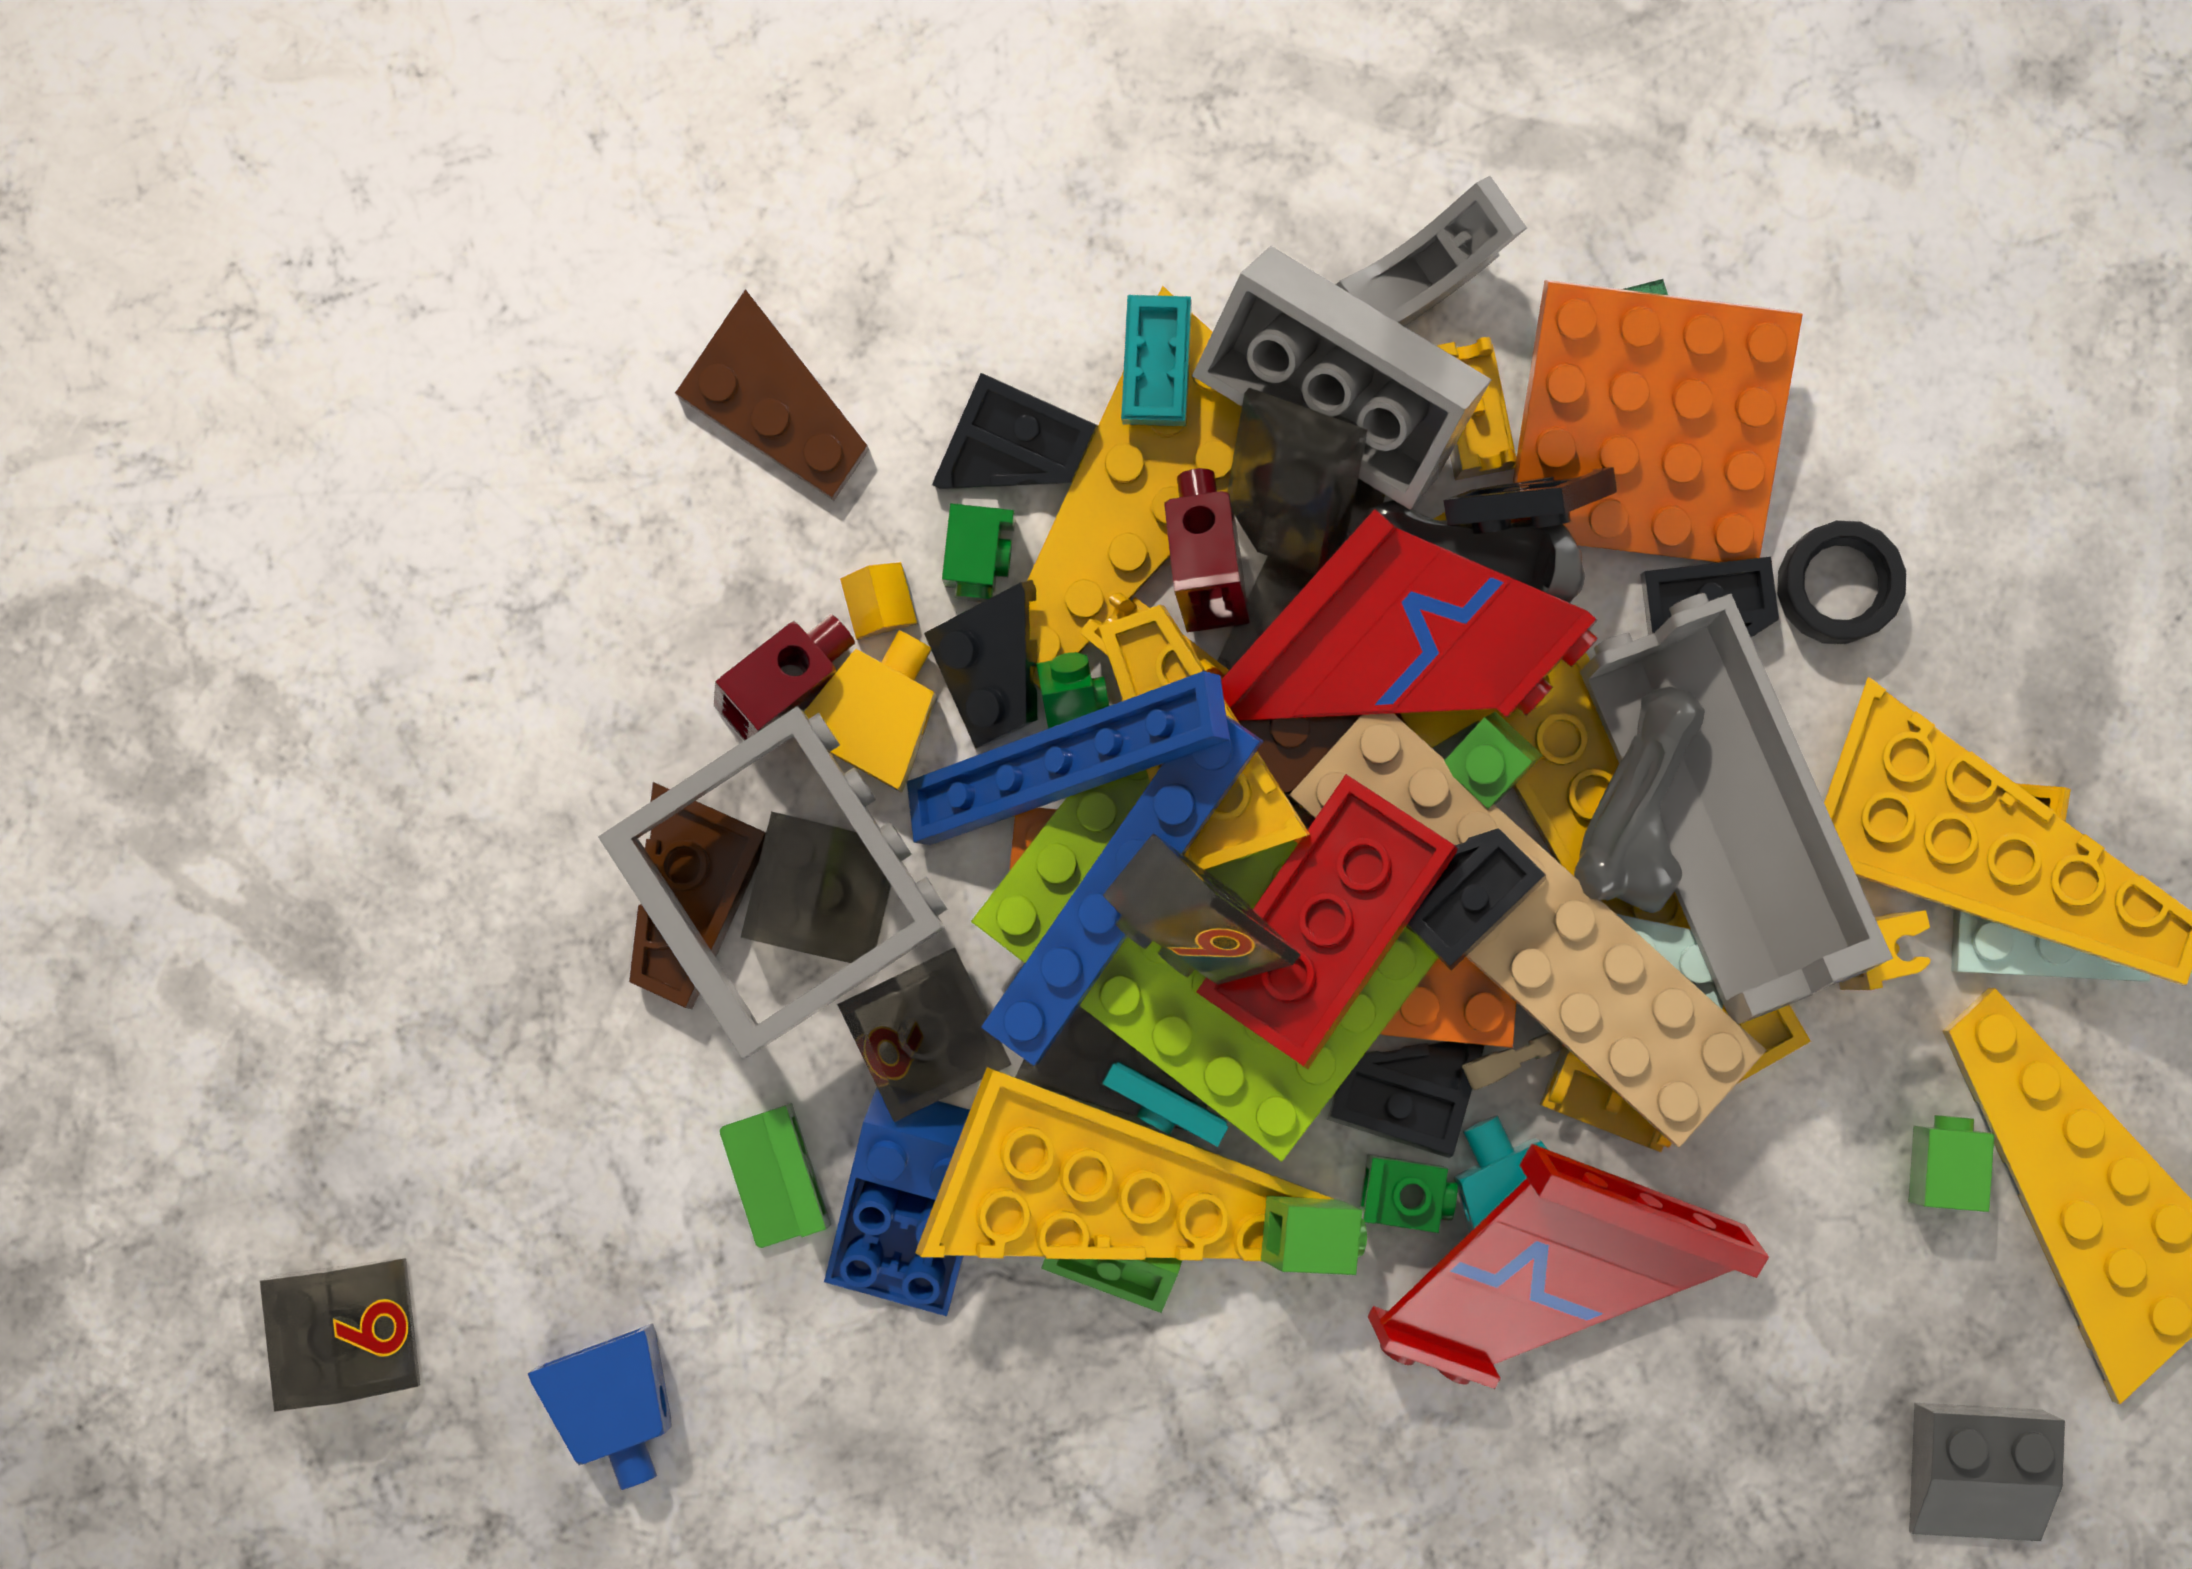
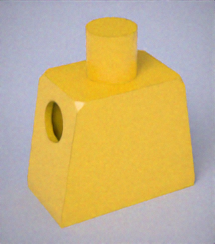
(879, 710)

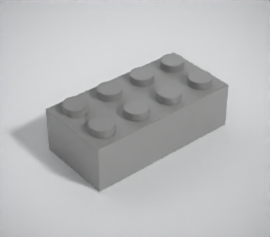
(1343, 358)

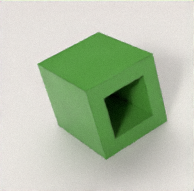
(1491, 759)
(1951, 1165)
(1313, 1235)

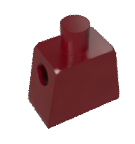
(1205, 554)
(760, 692)

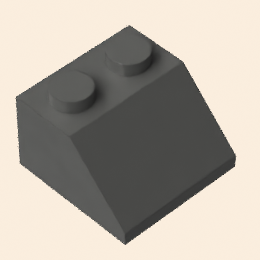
(1985, 1471)

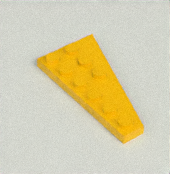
(1089, 1185)
(2092, 1194)

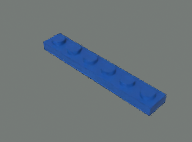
(1069, 758)
(1085, 931)

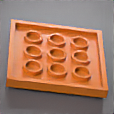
(1672, 398)

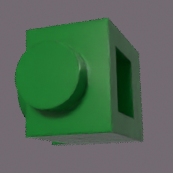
(976, 550)
(1069, 689)
(1382, 1188)

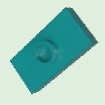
(1156, 360)
(1163, 1106)

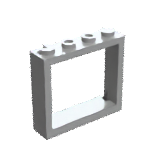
(684, 938)

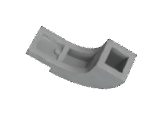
(1439, 256)

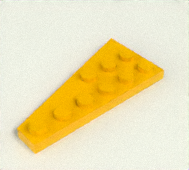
(1114, 516)
(1967, 837)

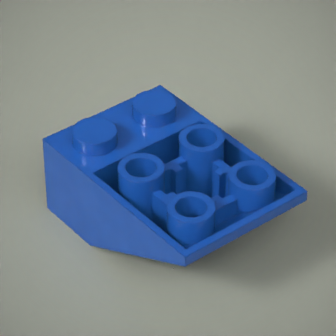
(888, 1206)

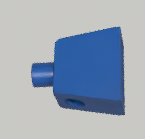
(609, 1402)

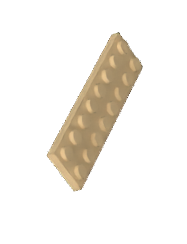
(1559, 949)

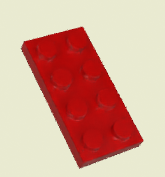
(1342, 909)

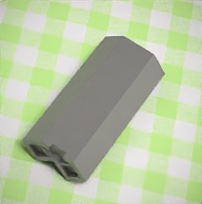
(1742, 816)

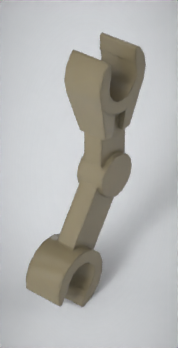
(1499, 1064)

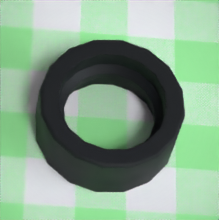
(1876, 548)

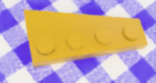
(1255, 813)

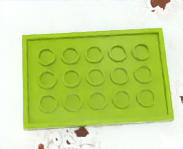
(1159, 1007)

